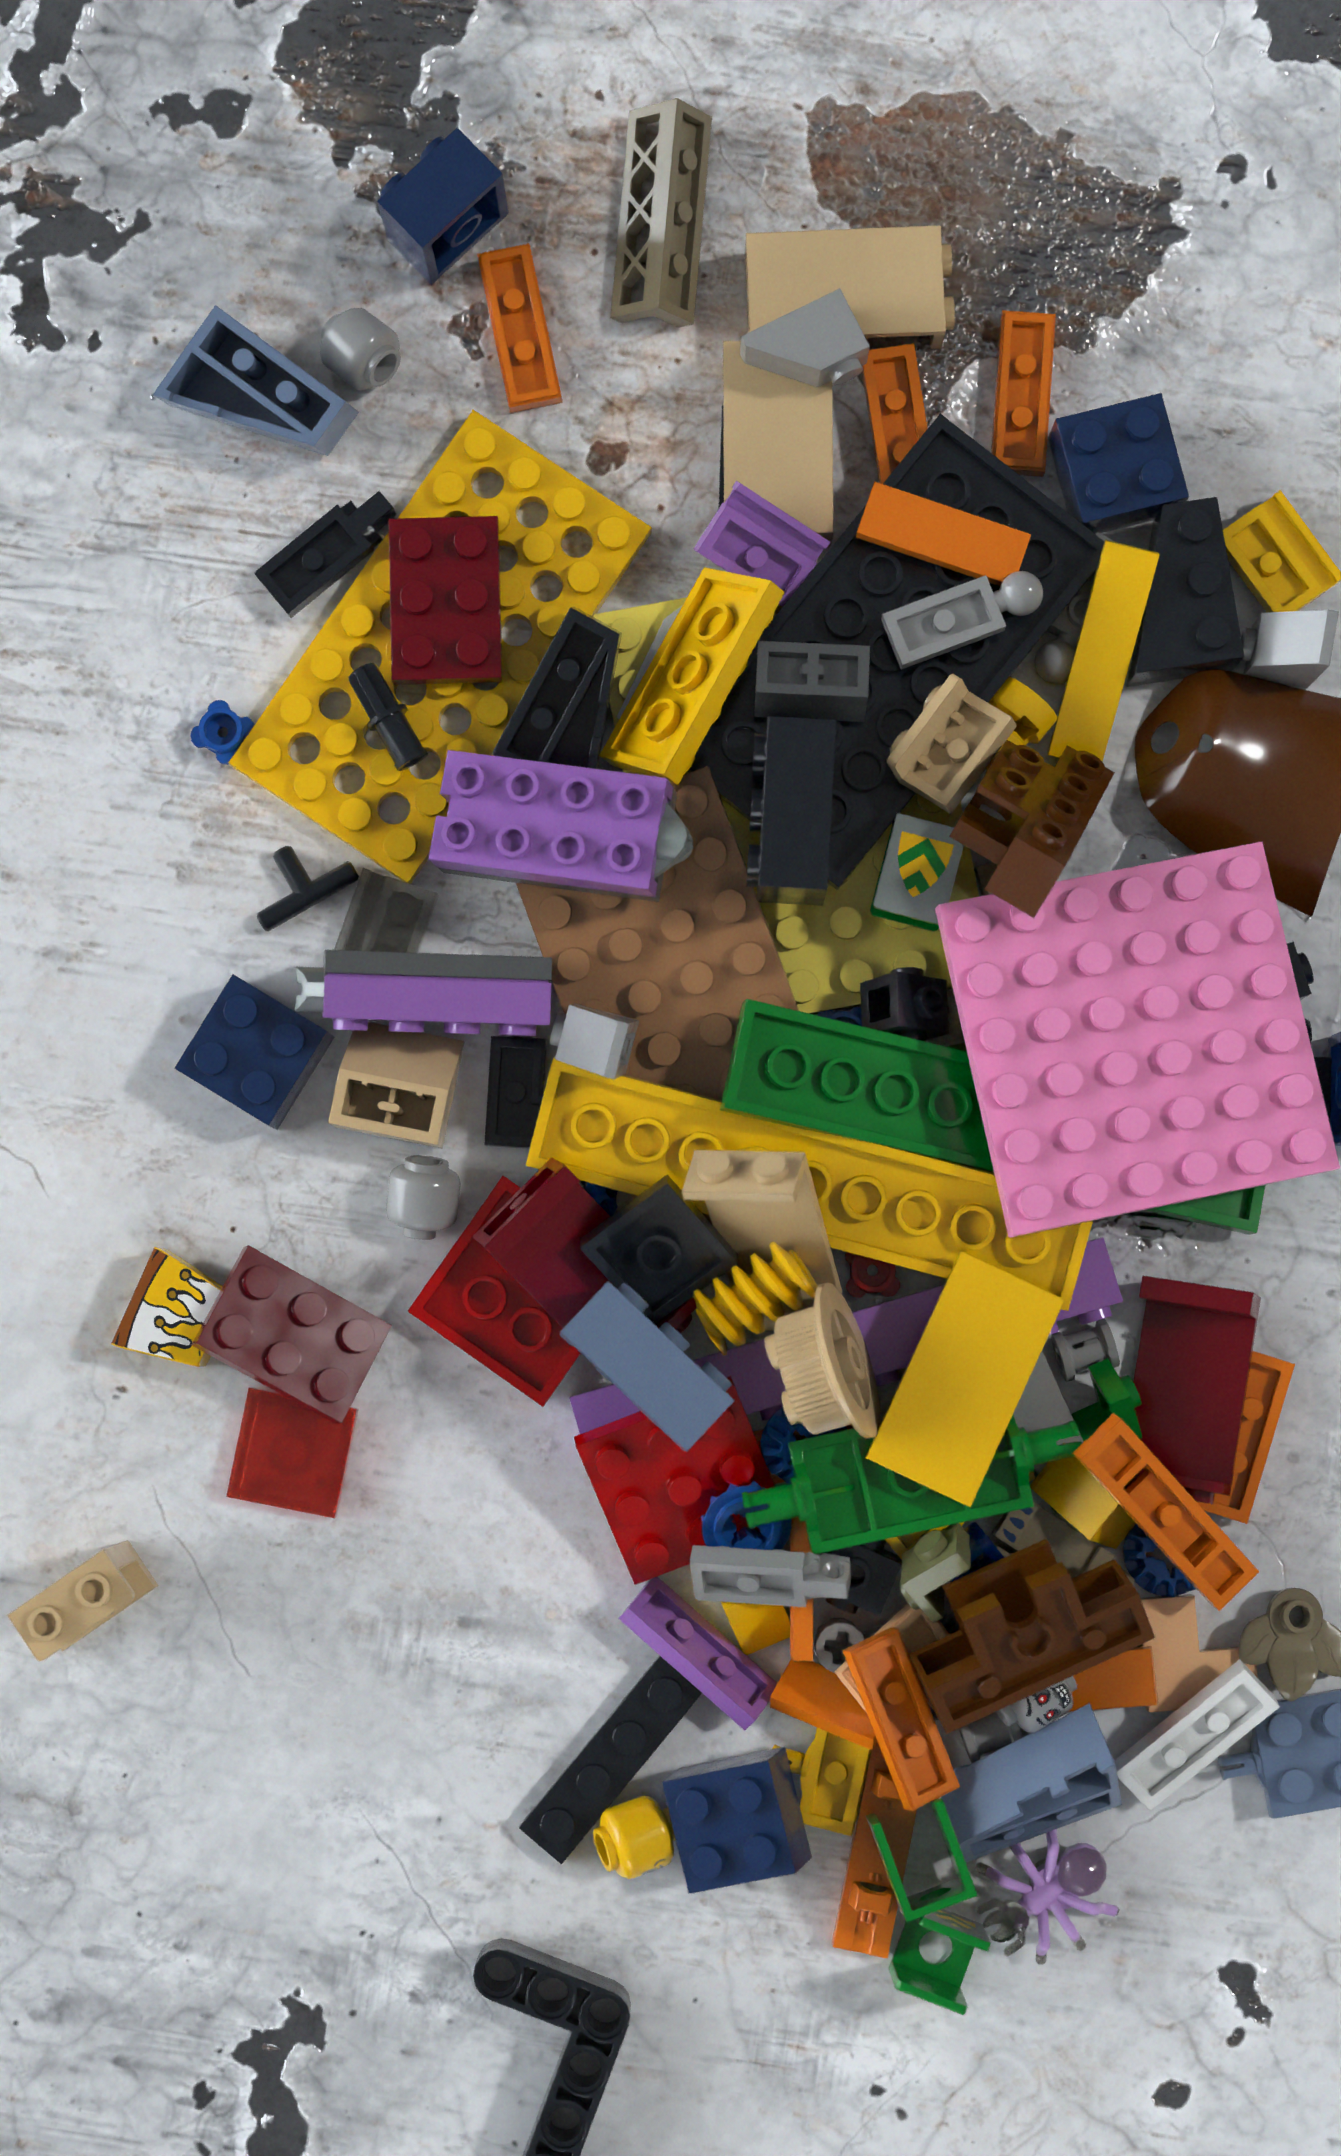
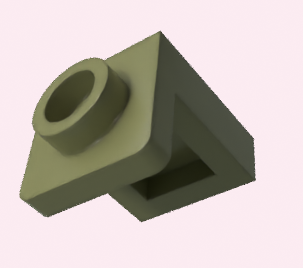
(930, 1564)

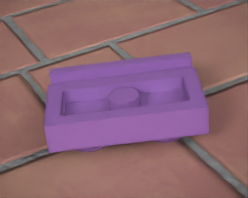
(761, 541)

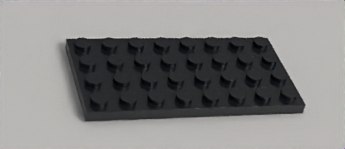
(845, 606)

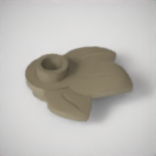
(1292, 1652)

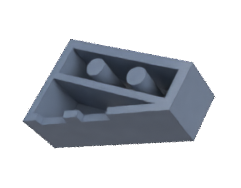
(252, 386)
(649, 1364)
(1034, 1786)

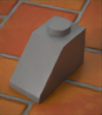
(810, 343)
(1290, 646)
(594, 1040)

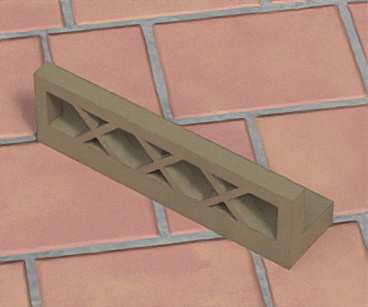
(671, 209)

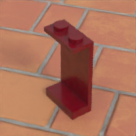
(539, 1244)
(1194, 1380)

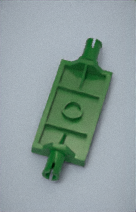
(861, 1502)

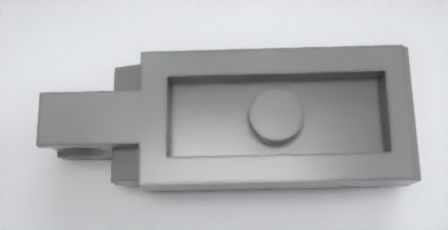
(767, 1575)

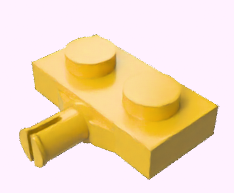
(830, 1781)

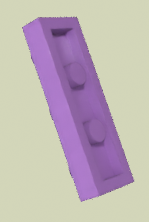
(699, 1652)

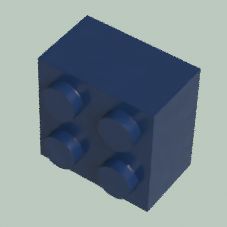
(443, 204)
(1117, 463)
(254, 1052)
(737, 1820)

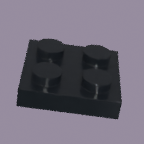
(659, 1248)

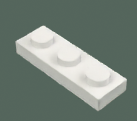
(1195, 1735)

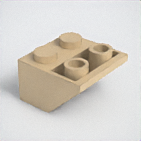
(397, 1085)

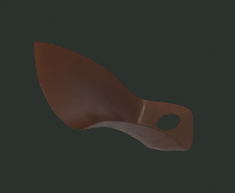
(1263, 780)

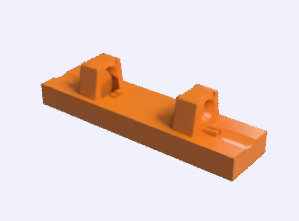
(1166, 1512)
(865, 1916)

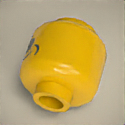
(635, 1837)

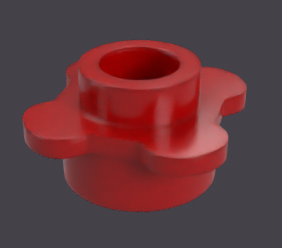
(862, 1283)

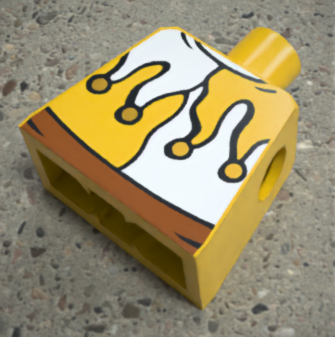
(168, 1310)

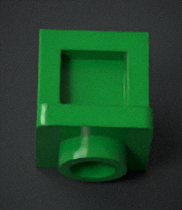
(1113, 1395)

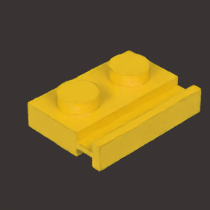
(1279, 556)

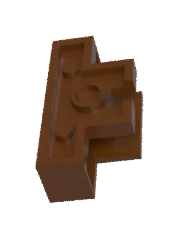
(1043, 819)
(1026, 1631)

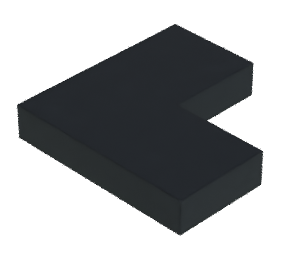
(514, 1090)

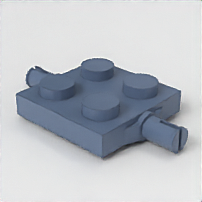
(1295, 1755)

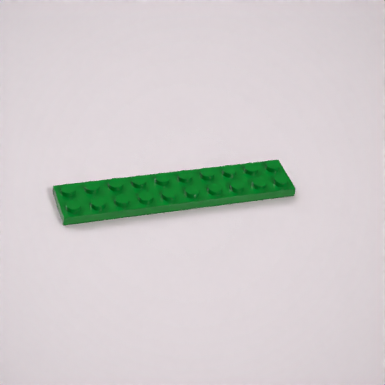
(891, 1094)

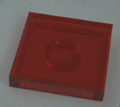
(290, 1455)

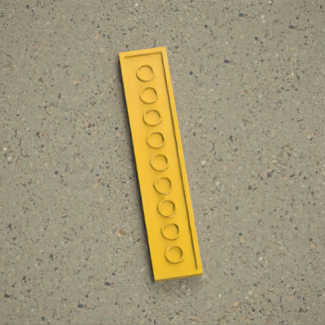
(869, 1194)

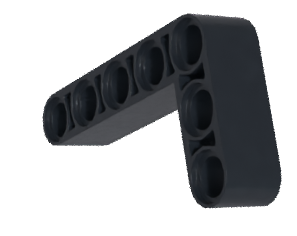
(584, 2035)

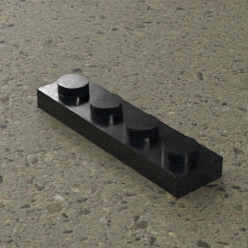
(610, 1760)

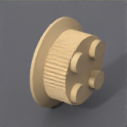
(825, 1367)

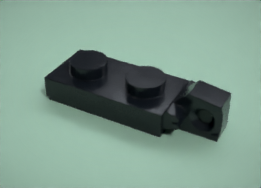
(325, 552)

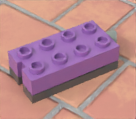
(558, 826)
(428, 987)

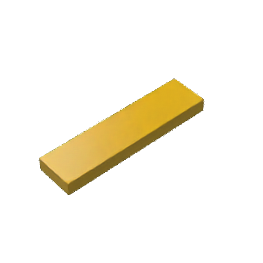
(1104, 649)

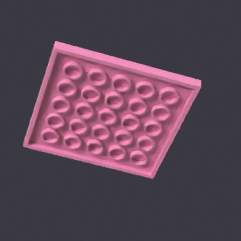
(1137, 1040)

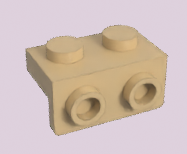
(949, 744)

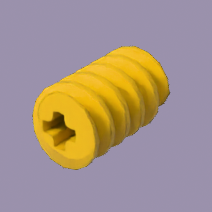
(754, 1296)

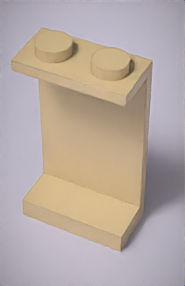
(884, 273)
(779, 440)
(761, 1201)

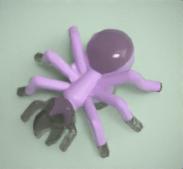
(1052, 1887)

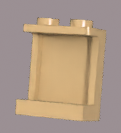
(82, 1600)

